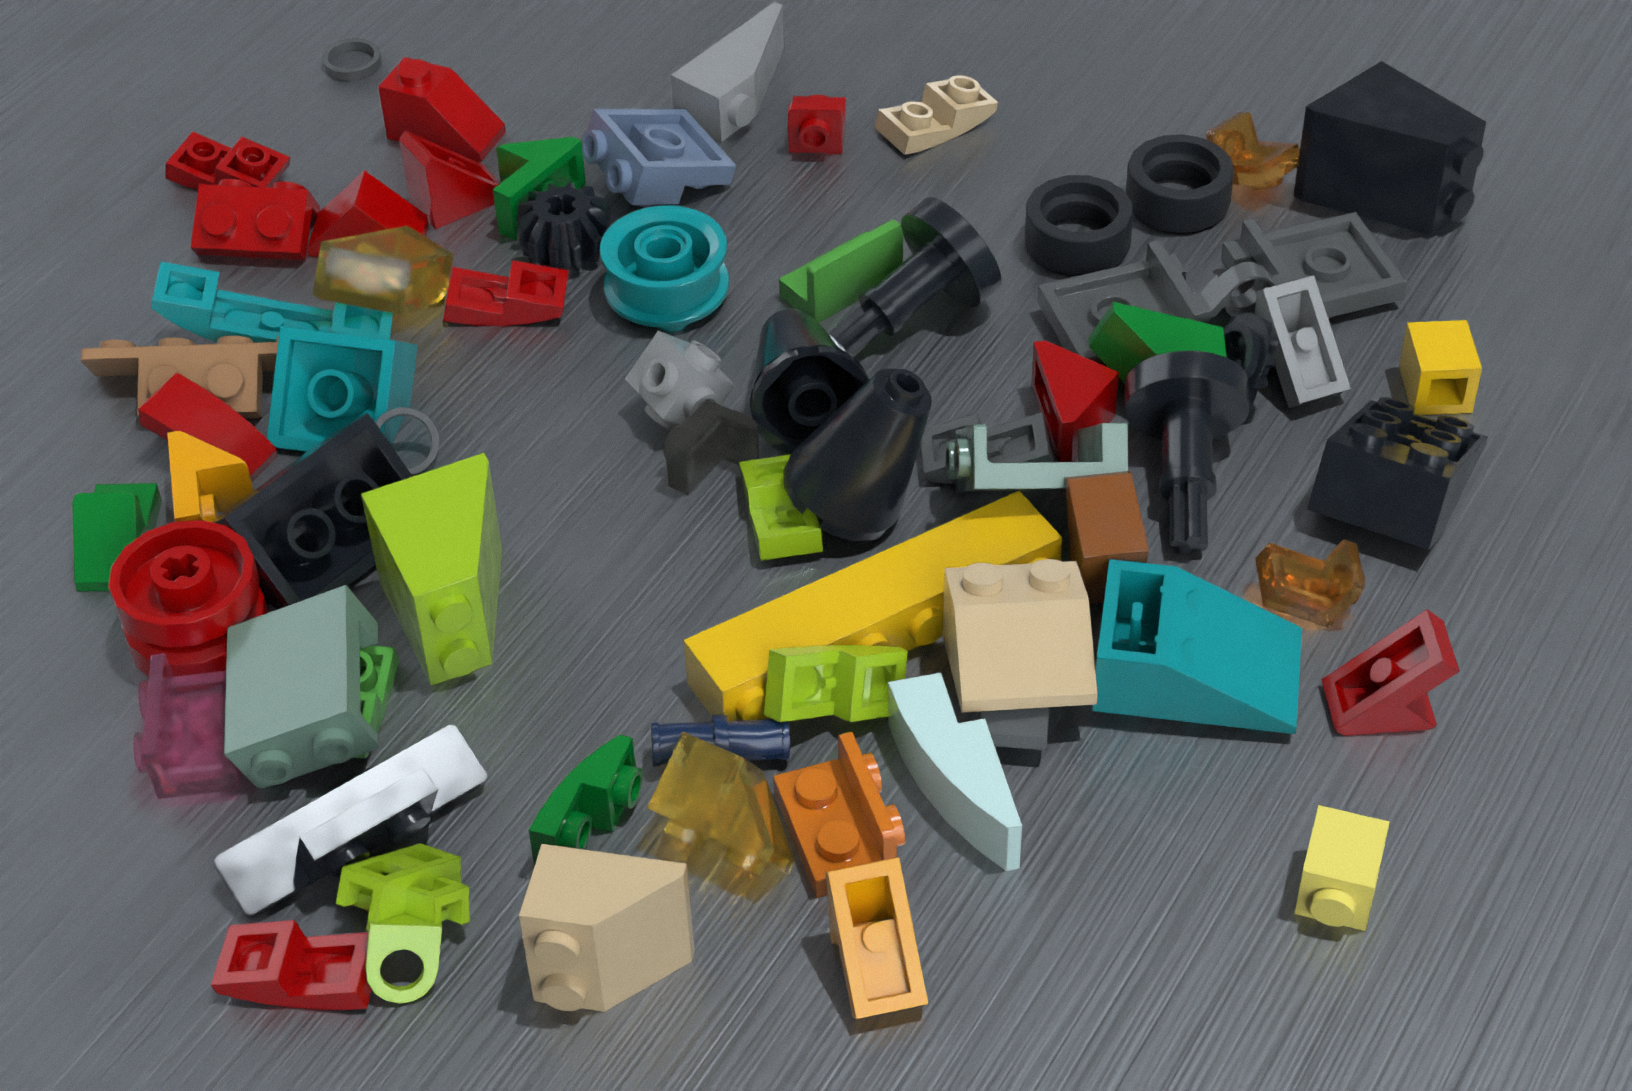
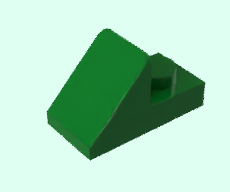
(531, 168)
(106, 524)

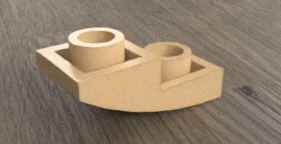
(945, 113)

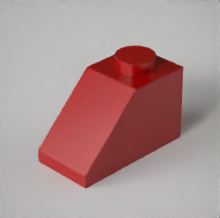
(439, 108)

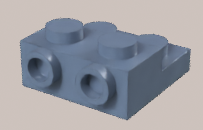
(654, 154)

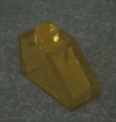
(384, 271)

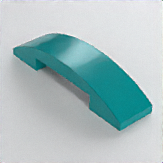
(193, 302)

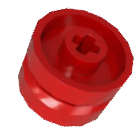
(182, 592)

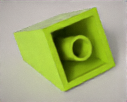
(440, 563)

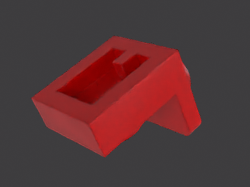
(816, 124)

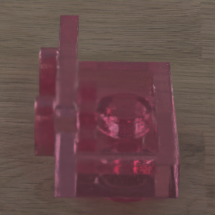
(183, 732)

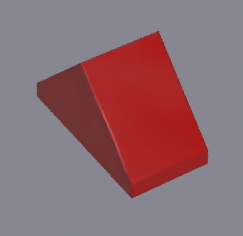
(443, 181)
(364, 208)
(1071, 394)

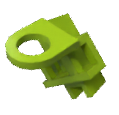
(406, 901)

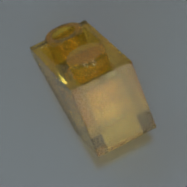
(722, 799)

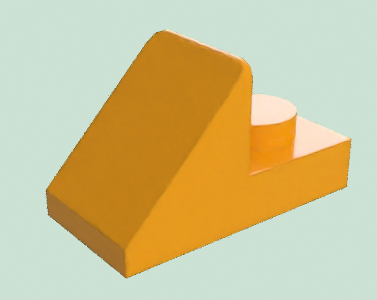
(204, 478)
(875, 938)

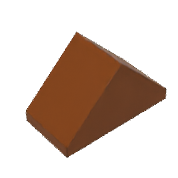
(1103, 526)

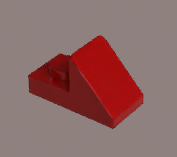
(1390, 680)

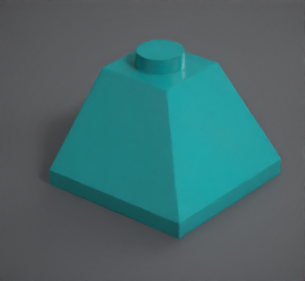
(334, 379)

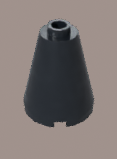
(799, 378)
(862, 457)

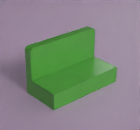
(844, 273)

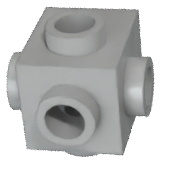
(689, 379)

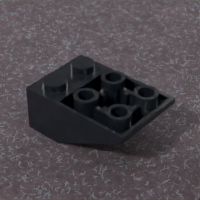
(1396, 471)

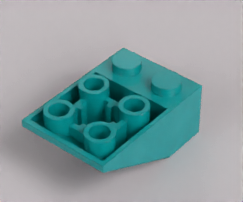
(1194, 652)

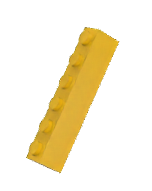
(875, 602)

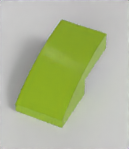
(774, 520)
(832, 681)

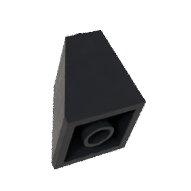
(1390, 152)

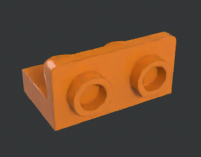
(838, 813)

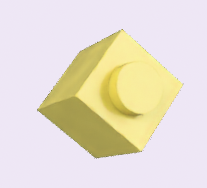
(1341, 868)

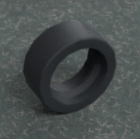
(1179, 157)
(1078, 198)

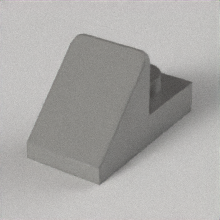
(1306, 348)

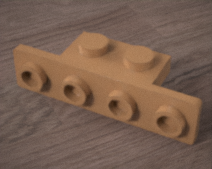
(225, 369)

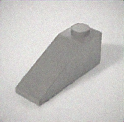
(732, 76)

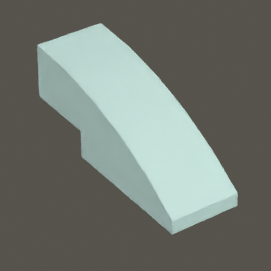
(955, 767)

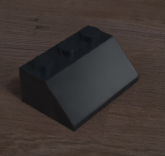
(311, 517)

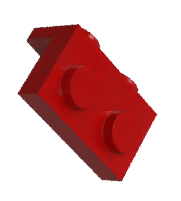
(253, 221)

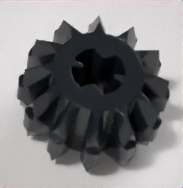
(562, 226)

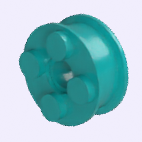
(665, 266)

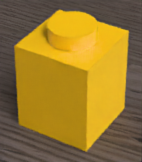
(1440, 367)

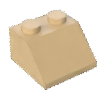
(1019, 636)
(603, 926)

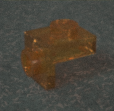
(1254, 161)
(1309, 586)

